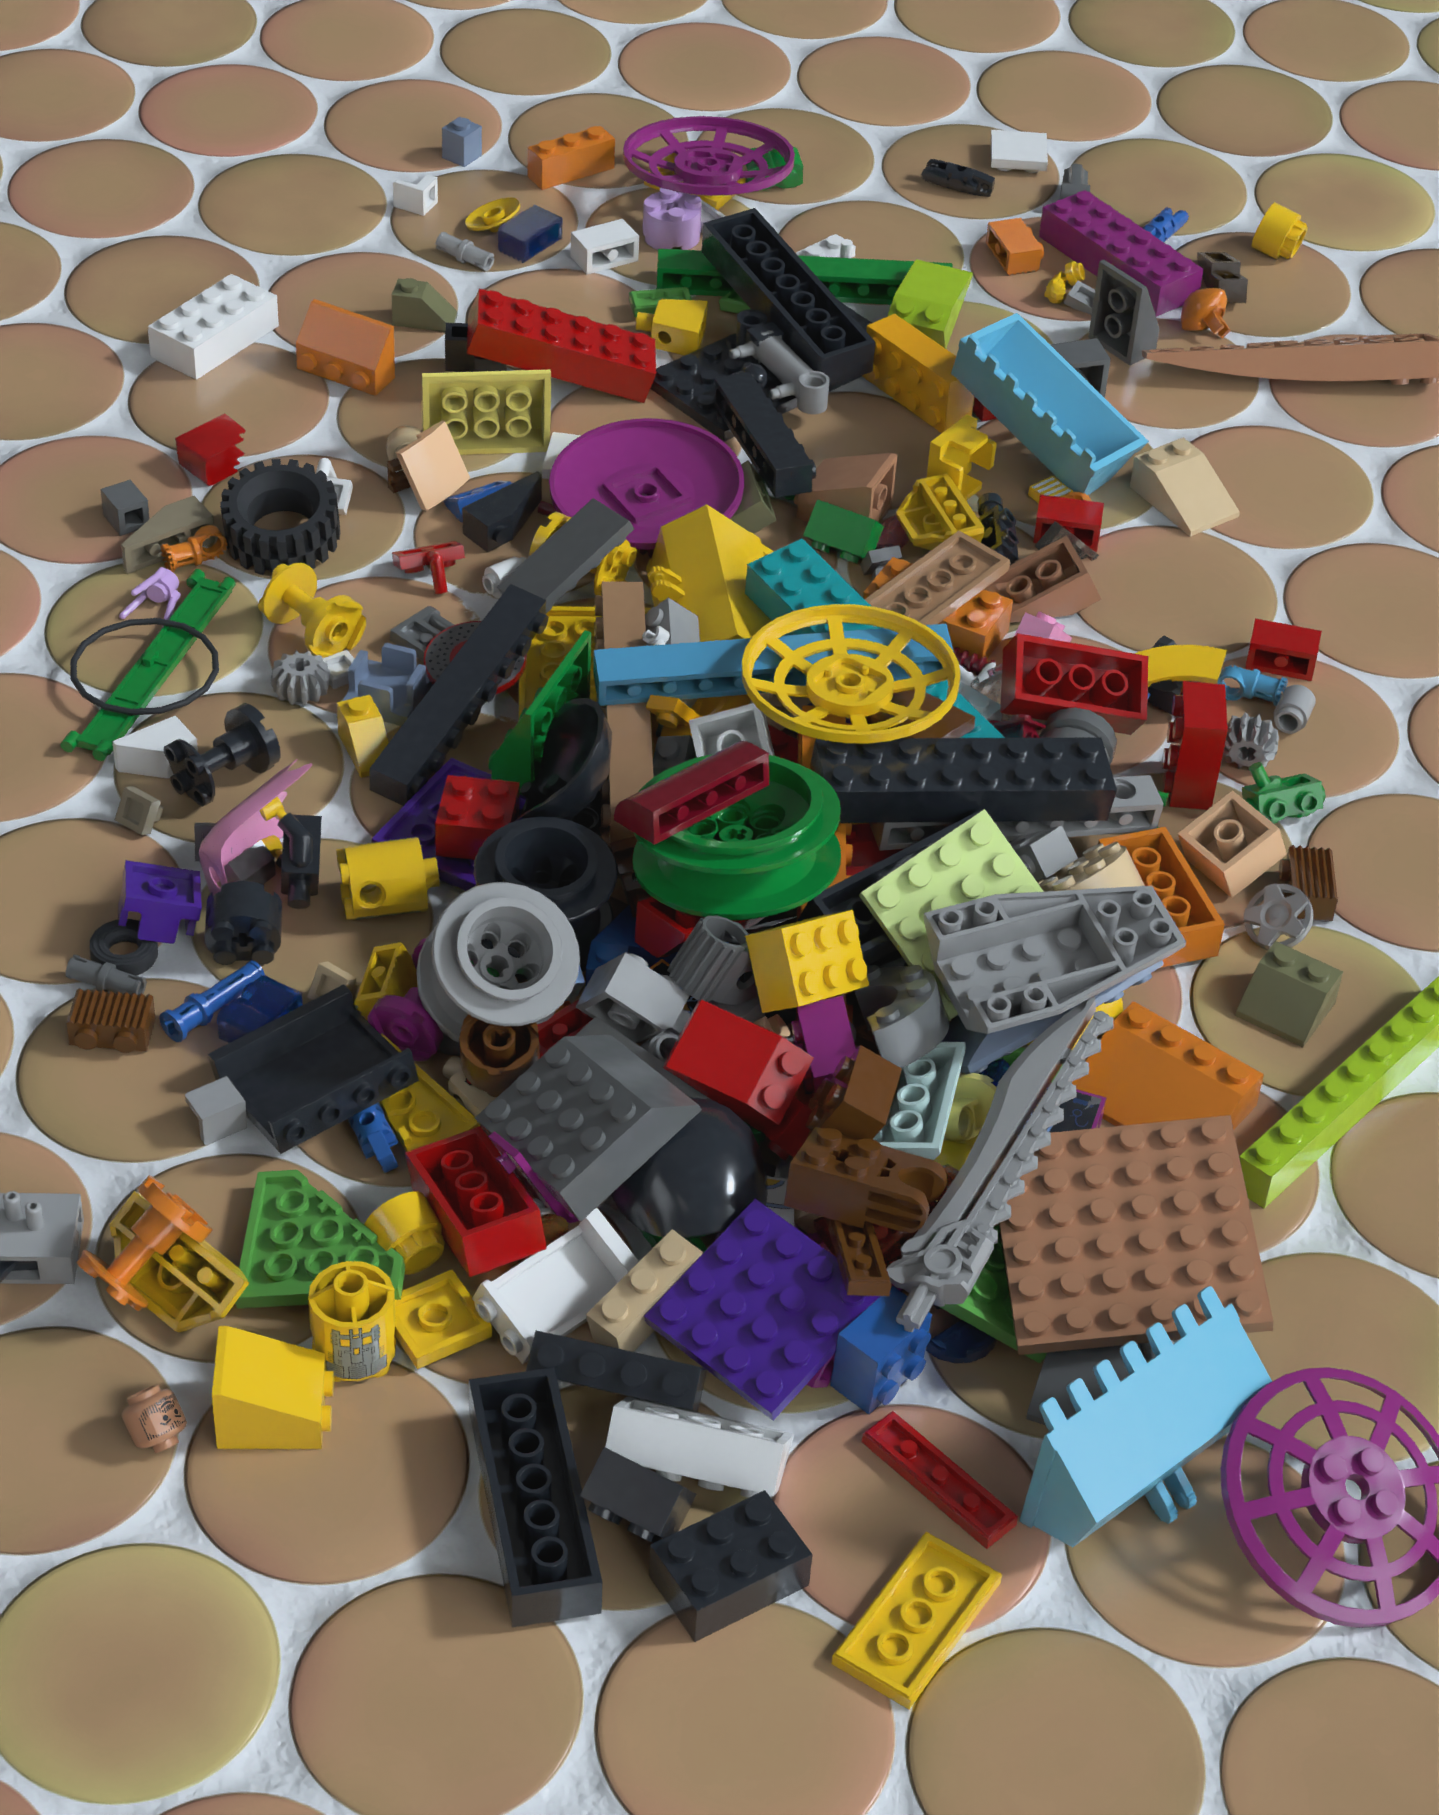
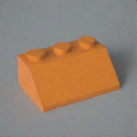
(346, 348)

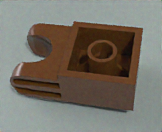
(862, 1182)

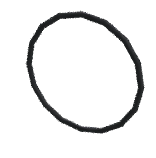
(144, 711)

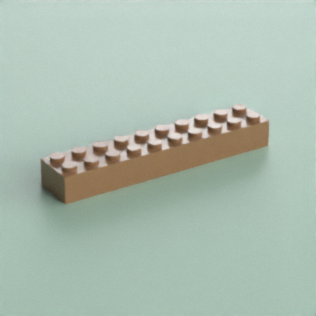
(631, 749)

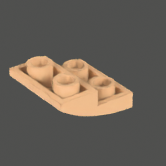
(433, 466)

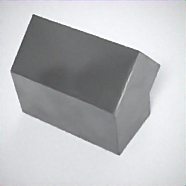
(252, 865)

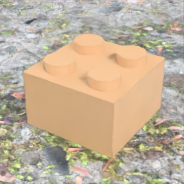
(1232, 844)

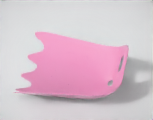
(244, 827)

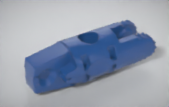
(1166, 224)
(375, 1136)

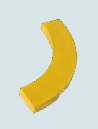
(1184, 663)

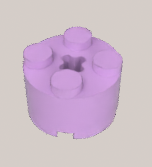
(672, 220)

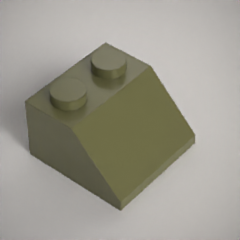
(1290, 994)

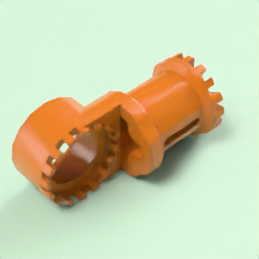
(192, 551)

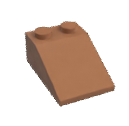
(1047, 582)

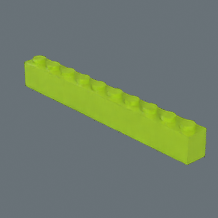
(1342, 1099)

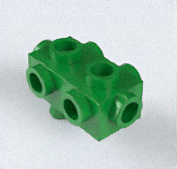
(1283, 797)

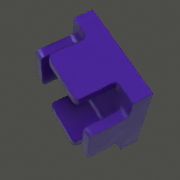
(162, 898)

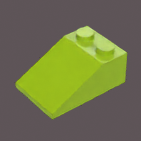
(931, 299)

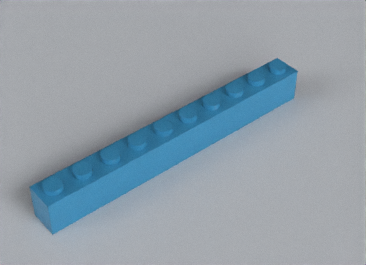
(715, 666)

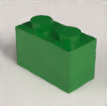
(842, 531)

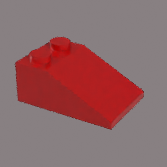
(738, 1064)

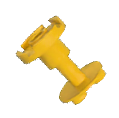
(612, 567)
(328, 623)

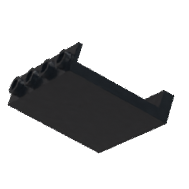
(312, 1069)

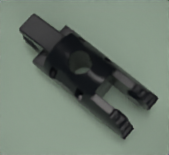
(958, 178)

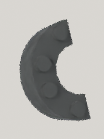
(902, 1012)

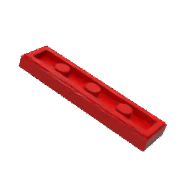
(940, 1479)

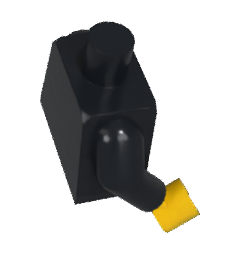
(298, 856)

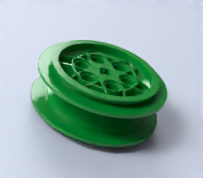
(752, 855)

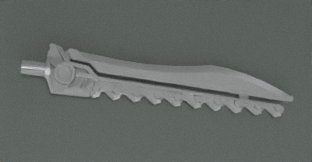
(950, 1251)

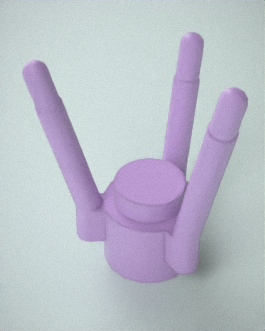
(159, 589)

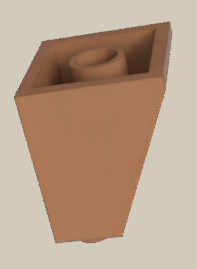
(853, 483)

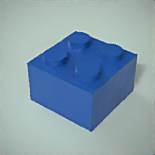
(878, 1354)

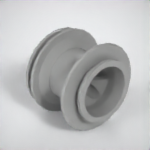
(508, 918)

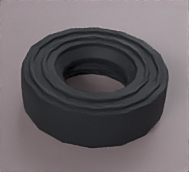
(111, 934)

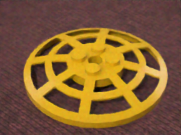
(847, 682)

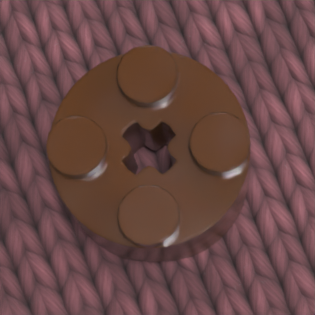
(496, 1054)

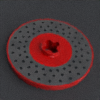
(448, 643)

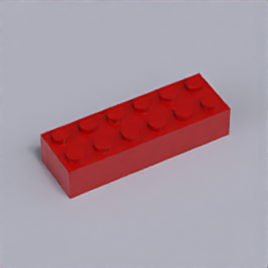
(569, 345)

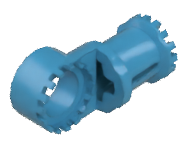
(1252, 684)

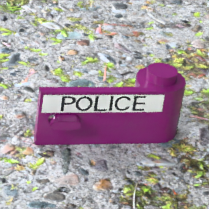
(513, 1160)

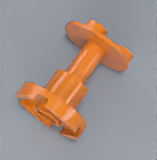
(154, 1232)

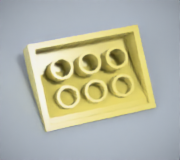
(490, 409)

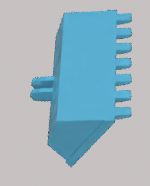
(1046, 403)
(1143, 1424)

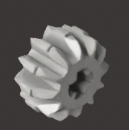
(300, 677)
(1250, 741)

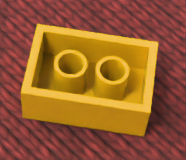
(807, 961)

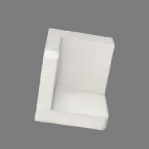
(417, 197)

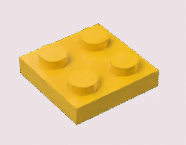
(438, 1319)

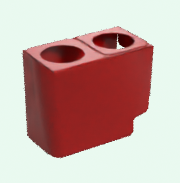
(211, 449)

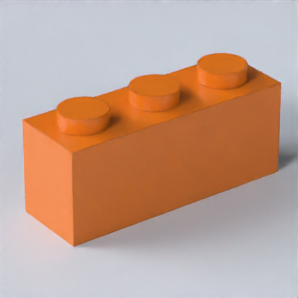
(571, 157)

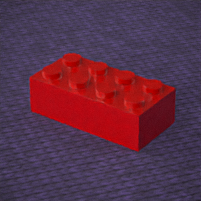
(1057, 675)
(481, 1207)

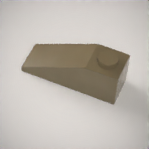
(170, 526)

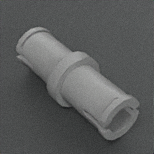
(465, 251)

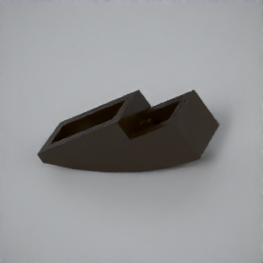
(1223, 272)

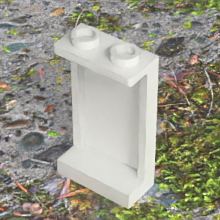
(555, 1285)

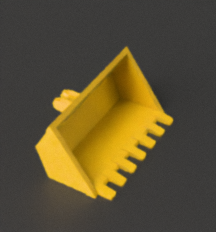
(704, 569)

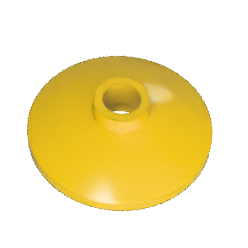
(492, 214)

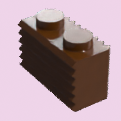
(1315, 876)
(111, 1020)

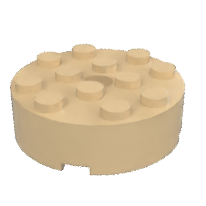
(1097, 869)

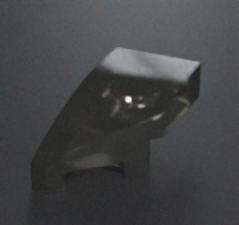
(1056, 532)

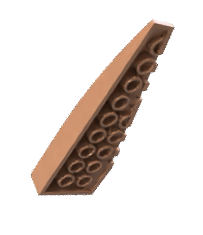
(1345, 359)

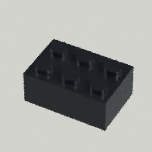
(730, 1565)

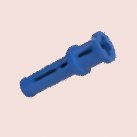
(199, 1008)

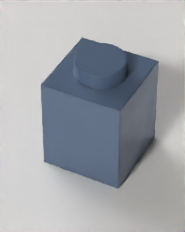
(461, 141)

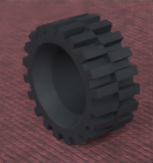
(276, 490)

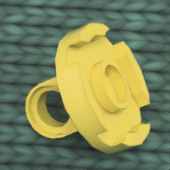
(969, 1108)

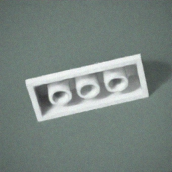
(699, 1446)

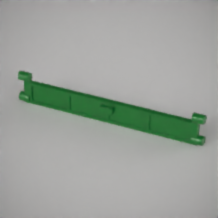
(153, 666)

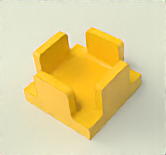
(957, 449)

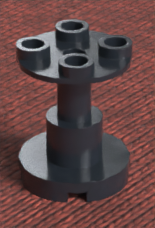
(243, 743)

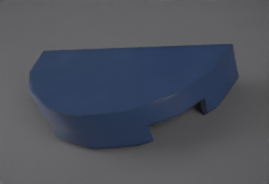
(961, 1344)

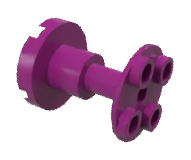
(406, 1020)

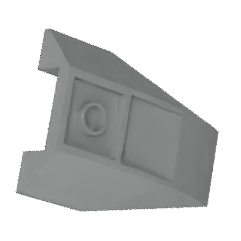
(1044, 951)

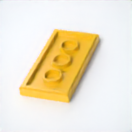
(916, 1620)

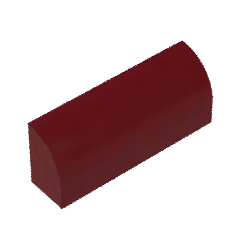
(695, 792)

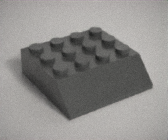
(588, 1118)

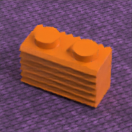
(1014, 246)

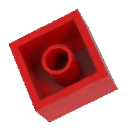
(472, 812)

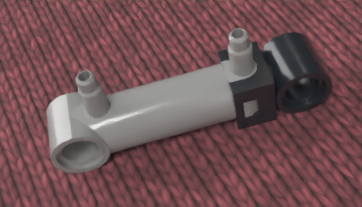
(765, 345)

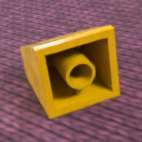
(269, 1393)

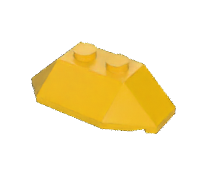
(936, 512)
(188, 1282)

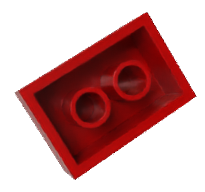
(1195, 745)

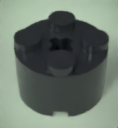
(243, 923)

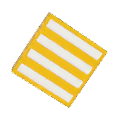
(1048, 486)

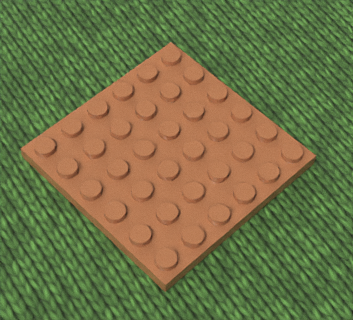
(1129, 1230)

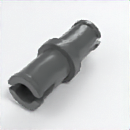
(104, 976)

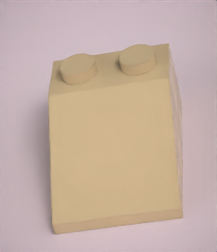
(1182, 487)

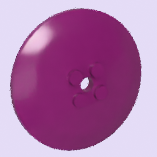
(662, 458)

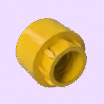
(1279, 232)
(409, 1228)

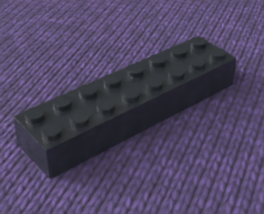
(790, 295)
(964, 775)

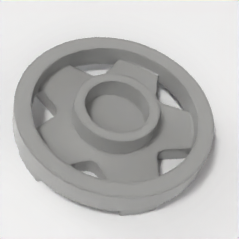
(1278, 915)

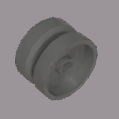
(1080, 723)

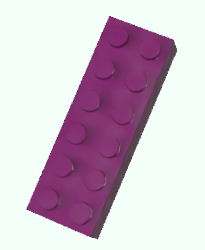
(1095, 232)

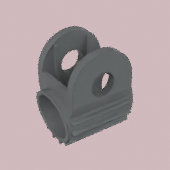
(711, 967)

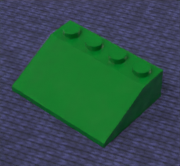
(523, 745)

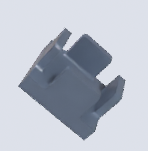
(394, 683)

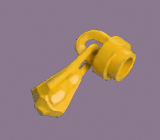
(1056, 287)

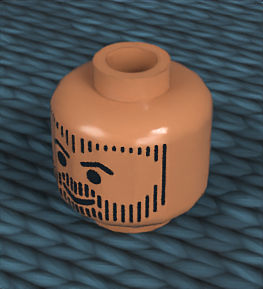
(154, 1418)

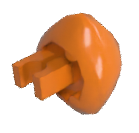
(1205, 310)

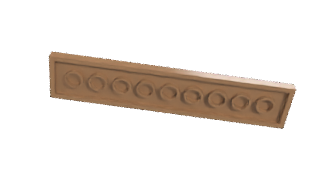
(929, 590)

